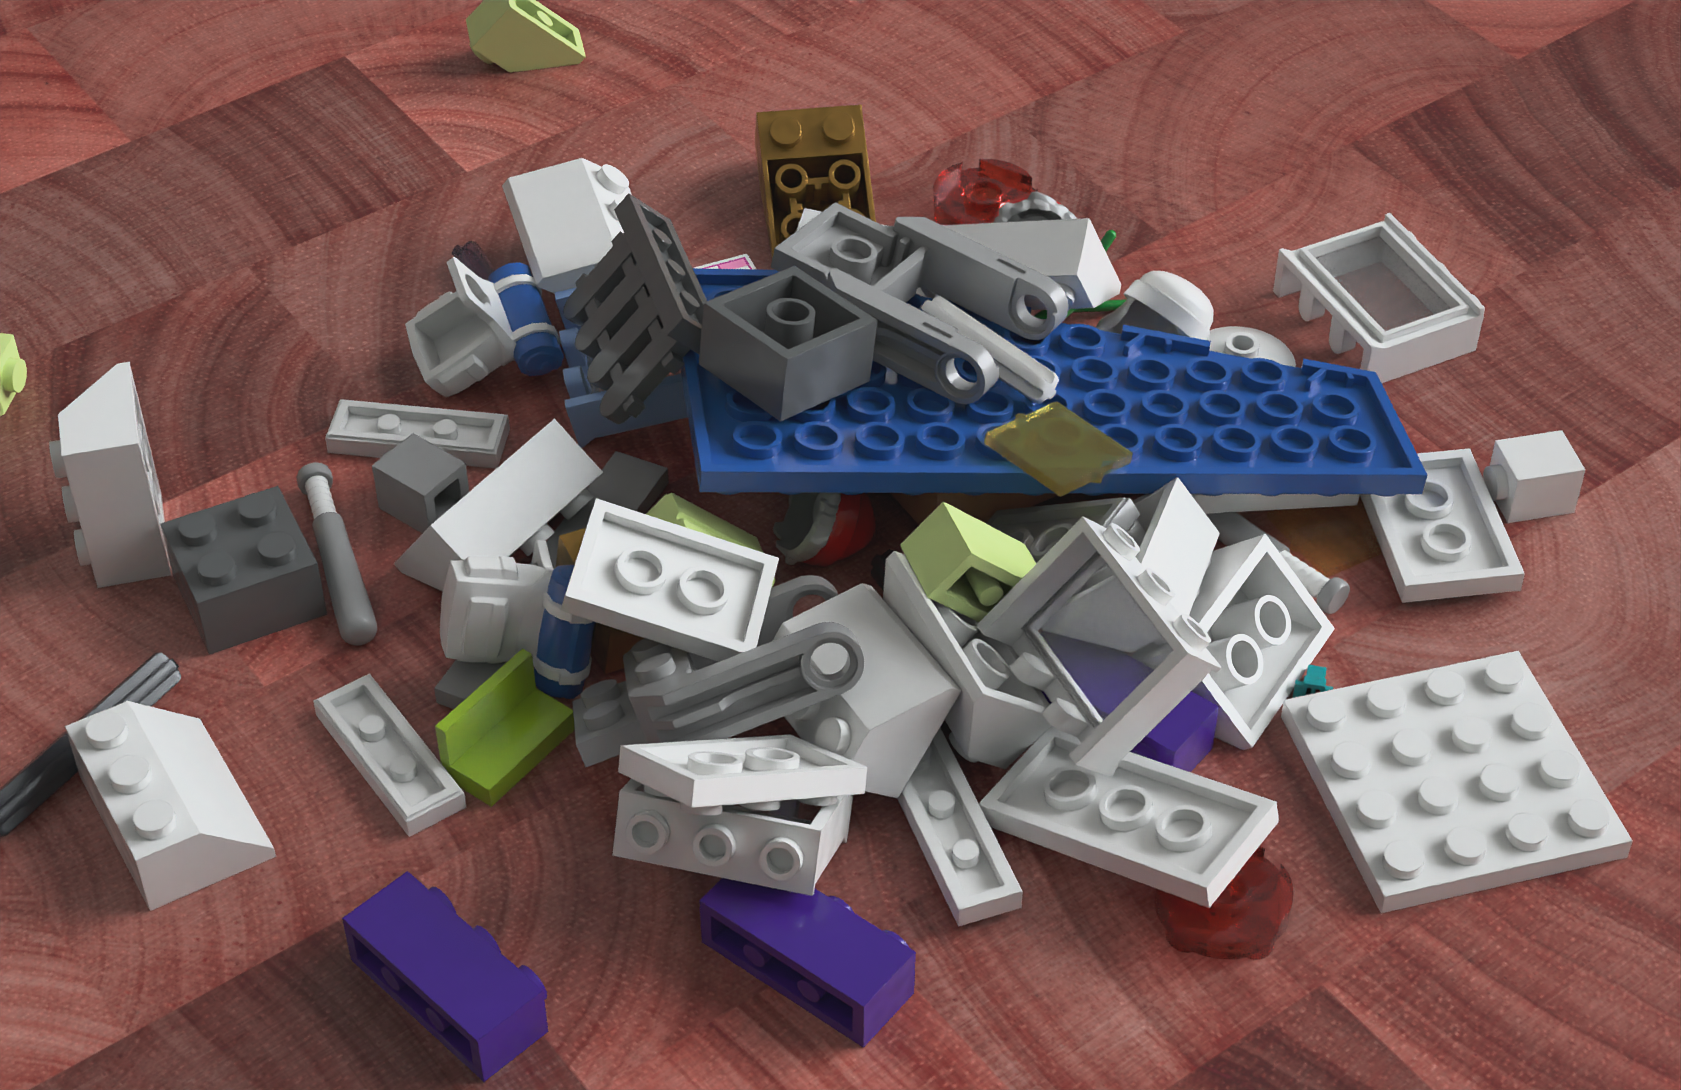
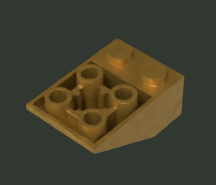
(810, 163)

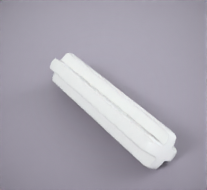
(1015, 366)

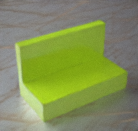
(501, 731)

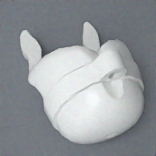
(1162, 304)

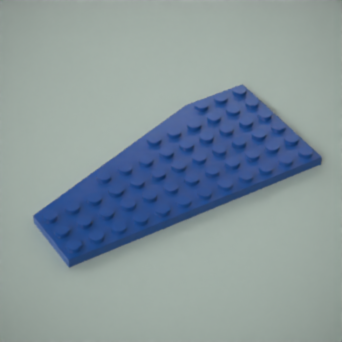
(1160, 394)

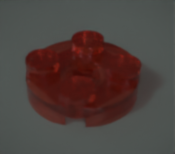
(962, 194)
(1233, 929)

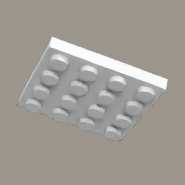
(1453, 781)

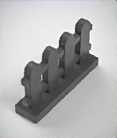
(637, 310)

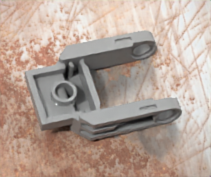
(886, 264)
(694, 698)

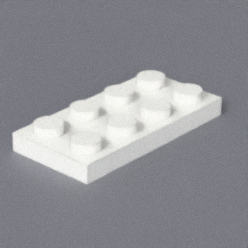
(1139, 823)

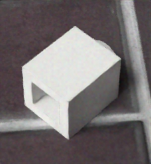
(1534, 476)

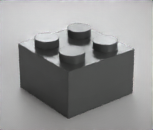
(787, 342)
(244, 569)

